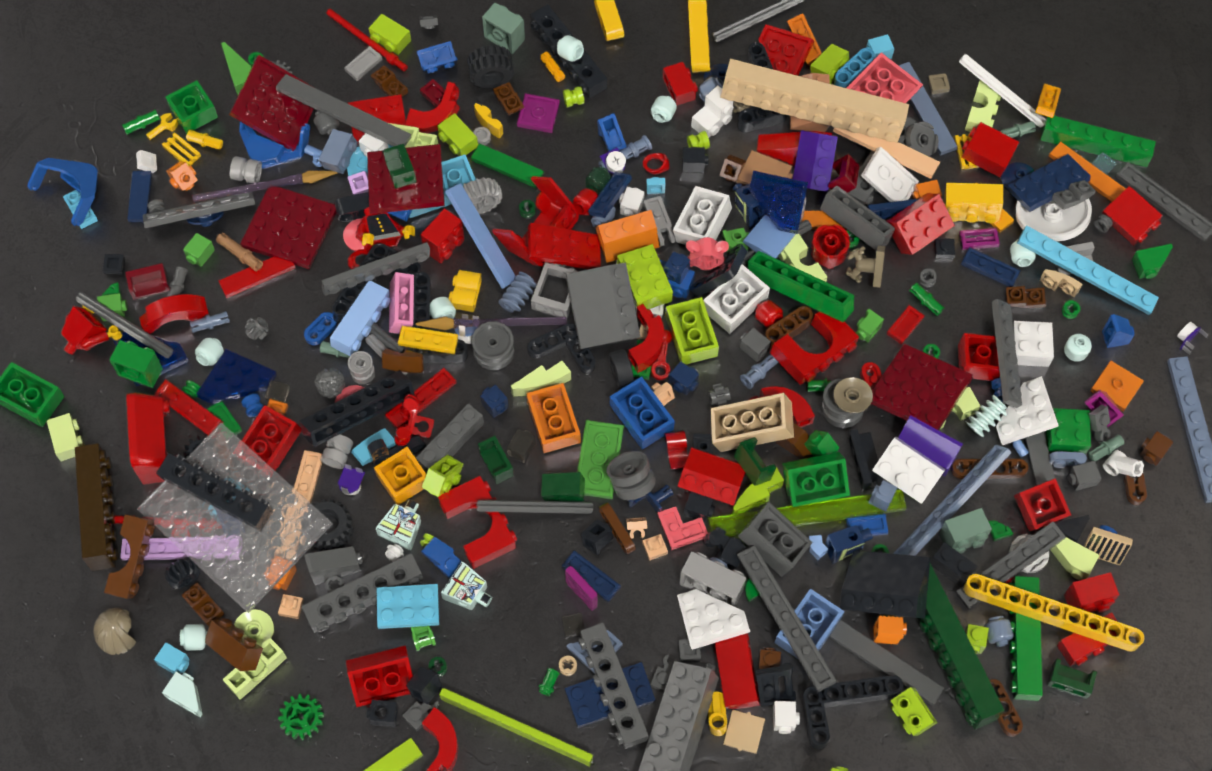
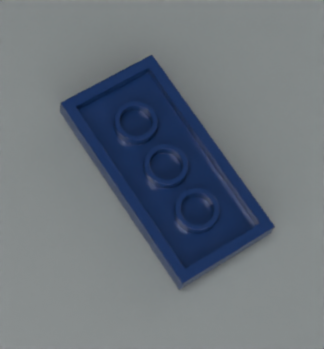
(1039, 186)
(586, 699)

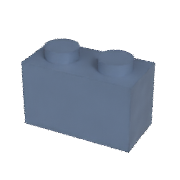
(338, 151)

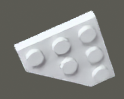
(1030, 418)
(710, 619)

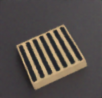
(1108, 545)

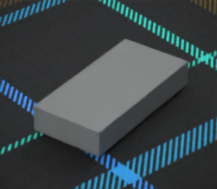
(363, 63)

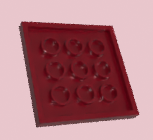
(267, 109)
(424, 193)
(289, 226)
(920, 387)

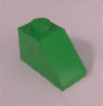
(1150, 260)

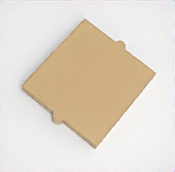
(744, 731)

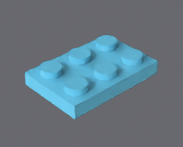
(407, 606)

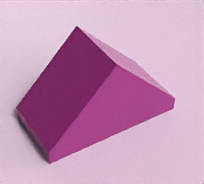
(1102, 398)

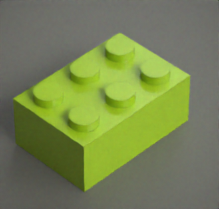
(646, 277)
(691, 331)

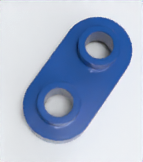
(319, 328)

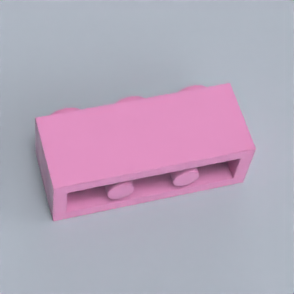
(401, 302)

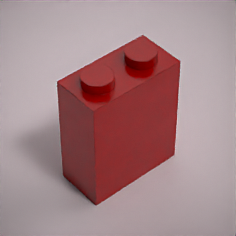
(989, 149)
(1132, 216)

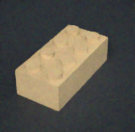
(764, 418)

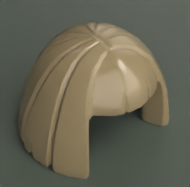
(112, 631)

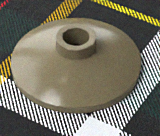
(853, 388)

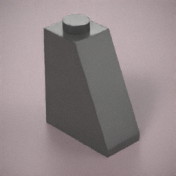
(332, 563)

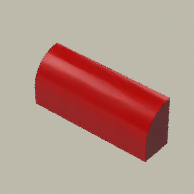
(737, 672)

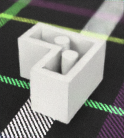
(714, 113)

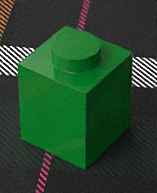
(821, 443)

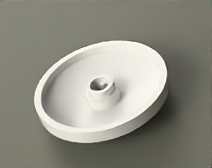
(1055, 221)

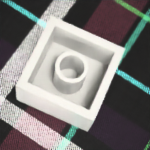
(1033, 343)

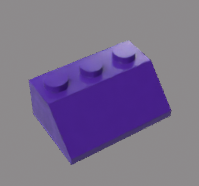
(815, 159)
(931, 443)

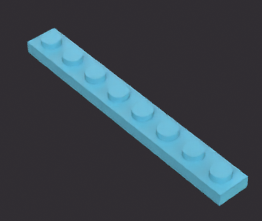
(1087, 270)

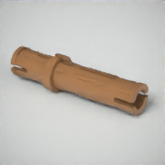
(245, 255)

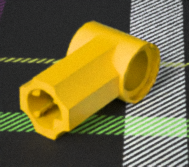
(717, 712)

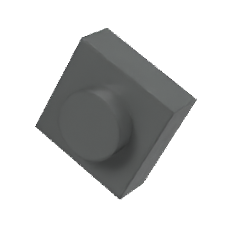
(428, 22)
(687, 653)

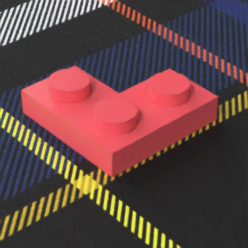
(679, 533)

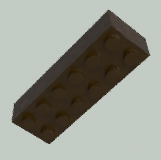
(95, 507)

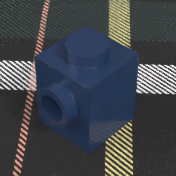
(677, 267)
(684, 378)
(494, 401)

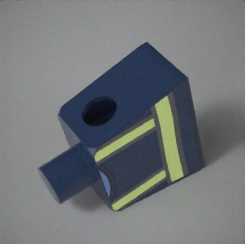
(747, 205)
(844, 542)

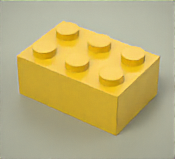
(974, 202)

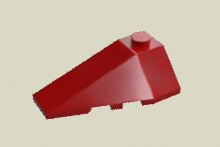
(781, 145)

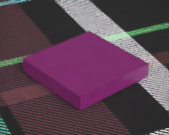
(538, 113)
(581, 588)

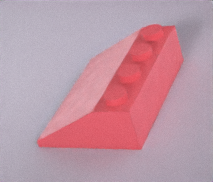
(886, 80)

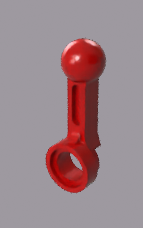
(662, 358)

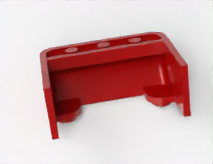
(555, 211)
(146, 434)

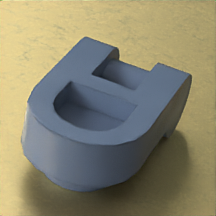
(1063, 459)

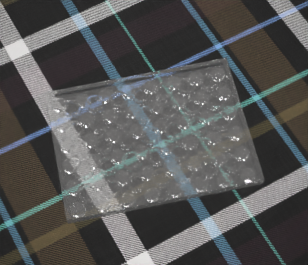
(225, 548)

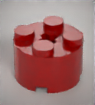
(830, 245)

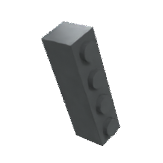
(857, 218)
(451, 437)

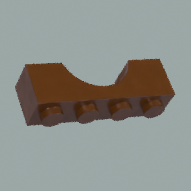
(137, 533)

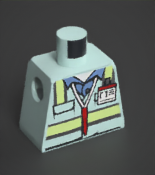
(400, 525)
(466, 588)

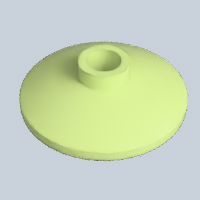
(256, 620)

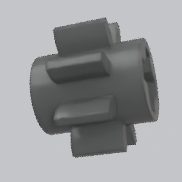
(256, 328)
(719, 395)

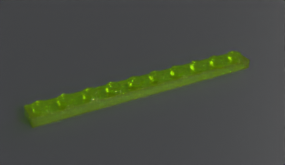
(813, 513)

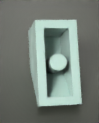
(184, 693)

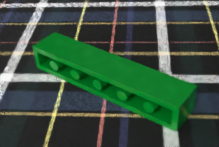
(1098, 140)
(802, 286)
(1026, 647)

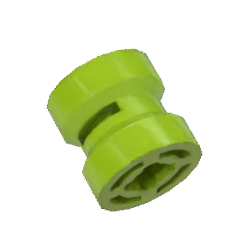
(573, 97)
(699, 140)

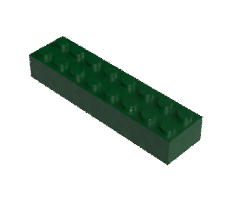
(958, 657)

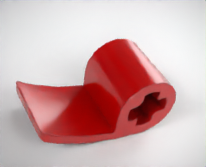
(676, 449)

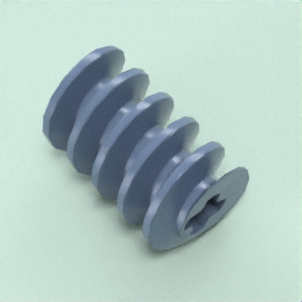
(517, 292)

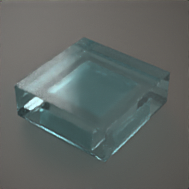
(1104, 163)

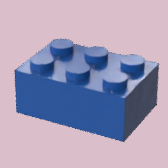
(642, 413)

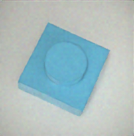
(655, 185)

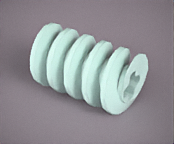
(987, 416)

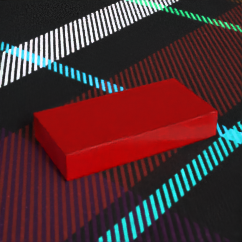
(905, 324)

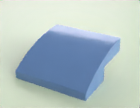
(767, 238)

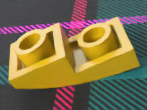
(484, 116)

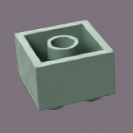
(503, 27)
(966, 530)

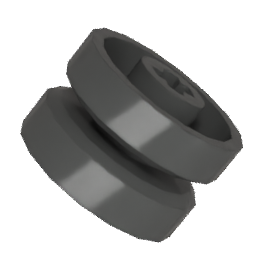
(493, 345)
(833, 413)
(631, 475)

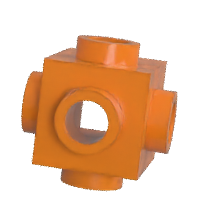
(182, 176)

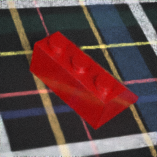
(385, 108)
(712, 476)
(379, 675)

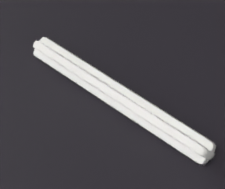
(1002, 90)

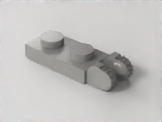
(661, 218)

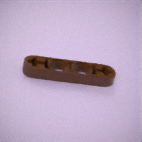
(1014, 474)

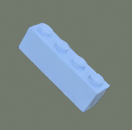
(360, 318)

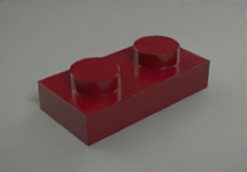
(433, 92)

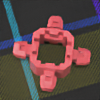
(706, 253)

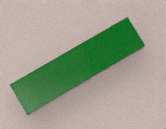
(506, 165)

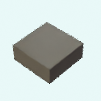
(938, 83)

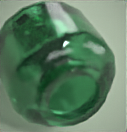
(597, 179)

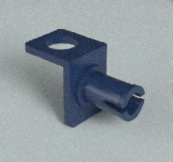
(654, 499)

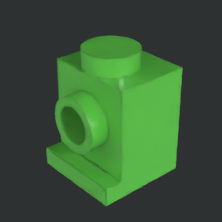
(734, 237)
(869, 325)

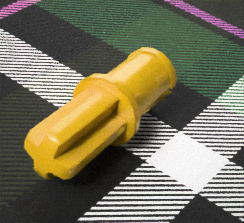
(204, 139)

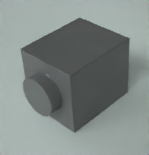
(754, 344)
(1084, 476)

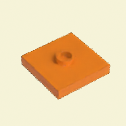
(1118, 384)

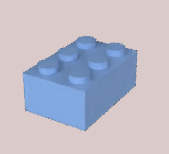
(818, 619)

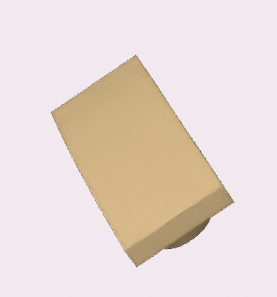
(1055, 279)

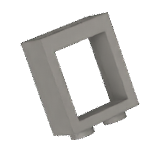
(547, 305)

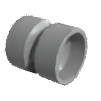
(243, 169)
(361, 367)
(335, 454)

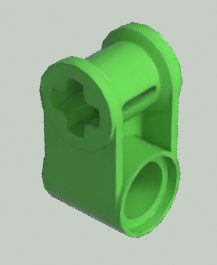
(422, 636)

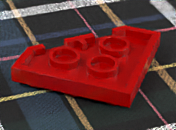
(785, 49)

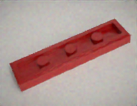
(249, 278)
(426, 395)
(188, 407)

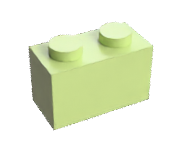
(65, 436)

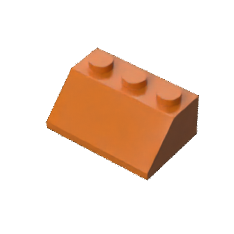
(627, 234)

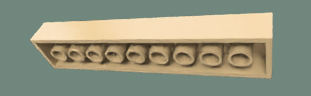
(814, 101)

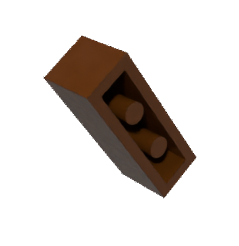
(233, 645)

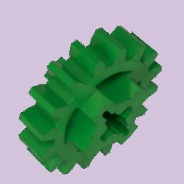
(308, 713)

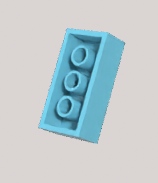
(454, 172)

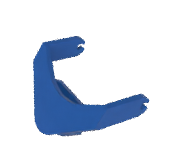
(270, 152)
(77, 174)

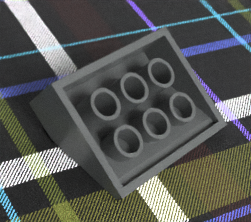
(603, 306)

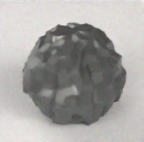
(330, 382)

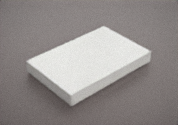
(889, 177)

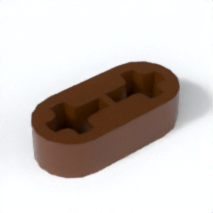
(1131, 487)

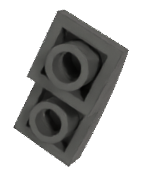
(1076, 194)

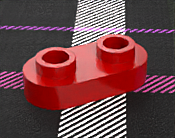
(874, 370)

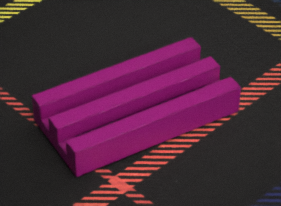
(979, 241)

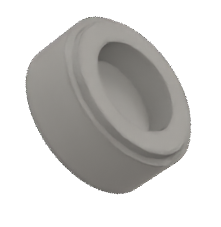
(483, 135)

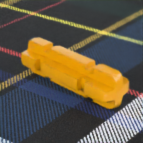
(552, 66)

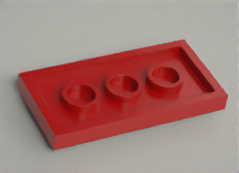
(563, 246)

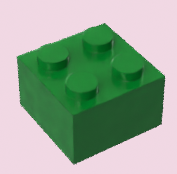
(191, 106)
(136, 363)
(1072, 433)

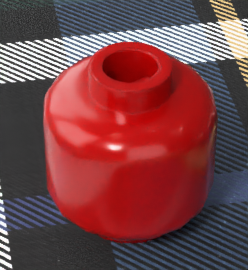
(584, 200)
(768, 313)

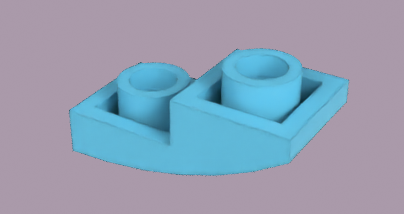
(72, 200)
(361, 451)

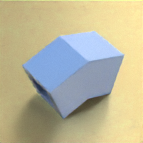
(817, 548)

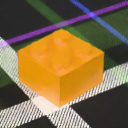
(401, 475)

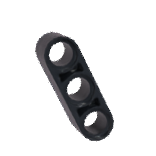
(352, 207)

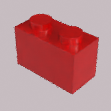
(679, 83)

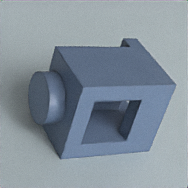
(883, 495)

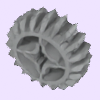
(484, 194)

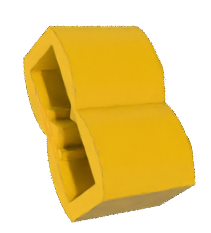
(466, 290)

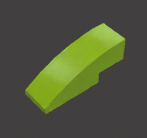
(758, 495)

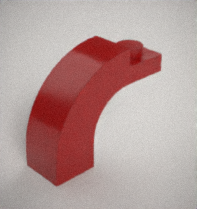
(429, 120)
(173, 308)
(649, 350)
(801, 409)
(443, 730)

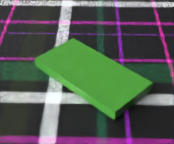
(599, 447)

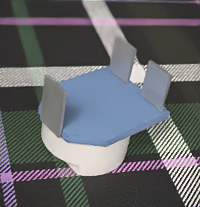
(466, 333)

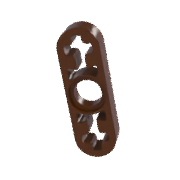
(618, 529)
(1015, 719)

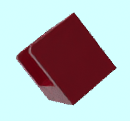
(848, 171)
(147, 281)

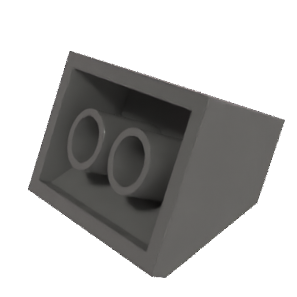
(775, 539)

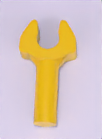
(164, 125)

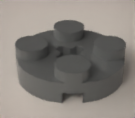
(930, 139)

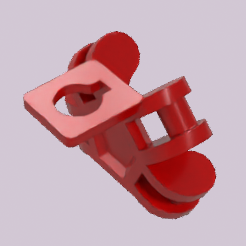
(409, 412)

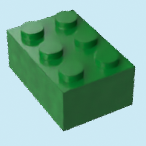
(28, 394)
(816, 479)

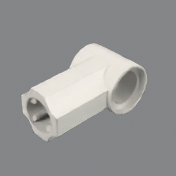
(1120, 463)

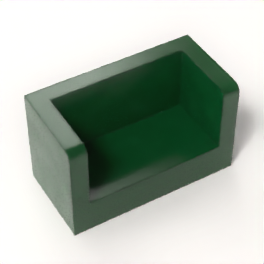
(399, 166)
(495, 460)
(752, 463)
(563, 487)
(1071, 680)

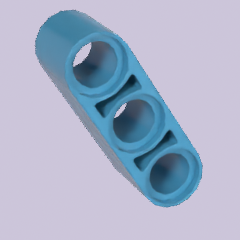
(855, 63)

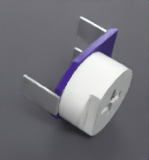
(614, 161)
(1188, 334)
(351, 480)

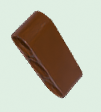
(793, 320)

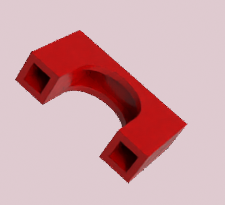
(805, 365)
(497, 540)

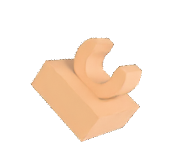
(663, 393)
(636, 524)
(655, 547)
(290, 606)

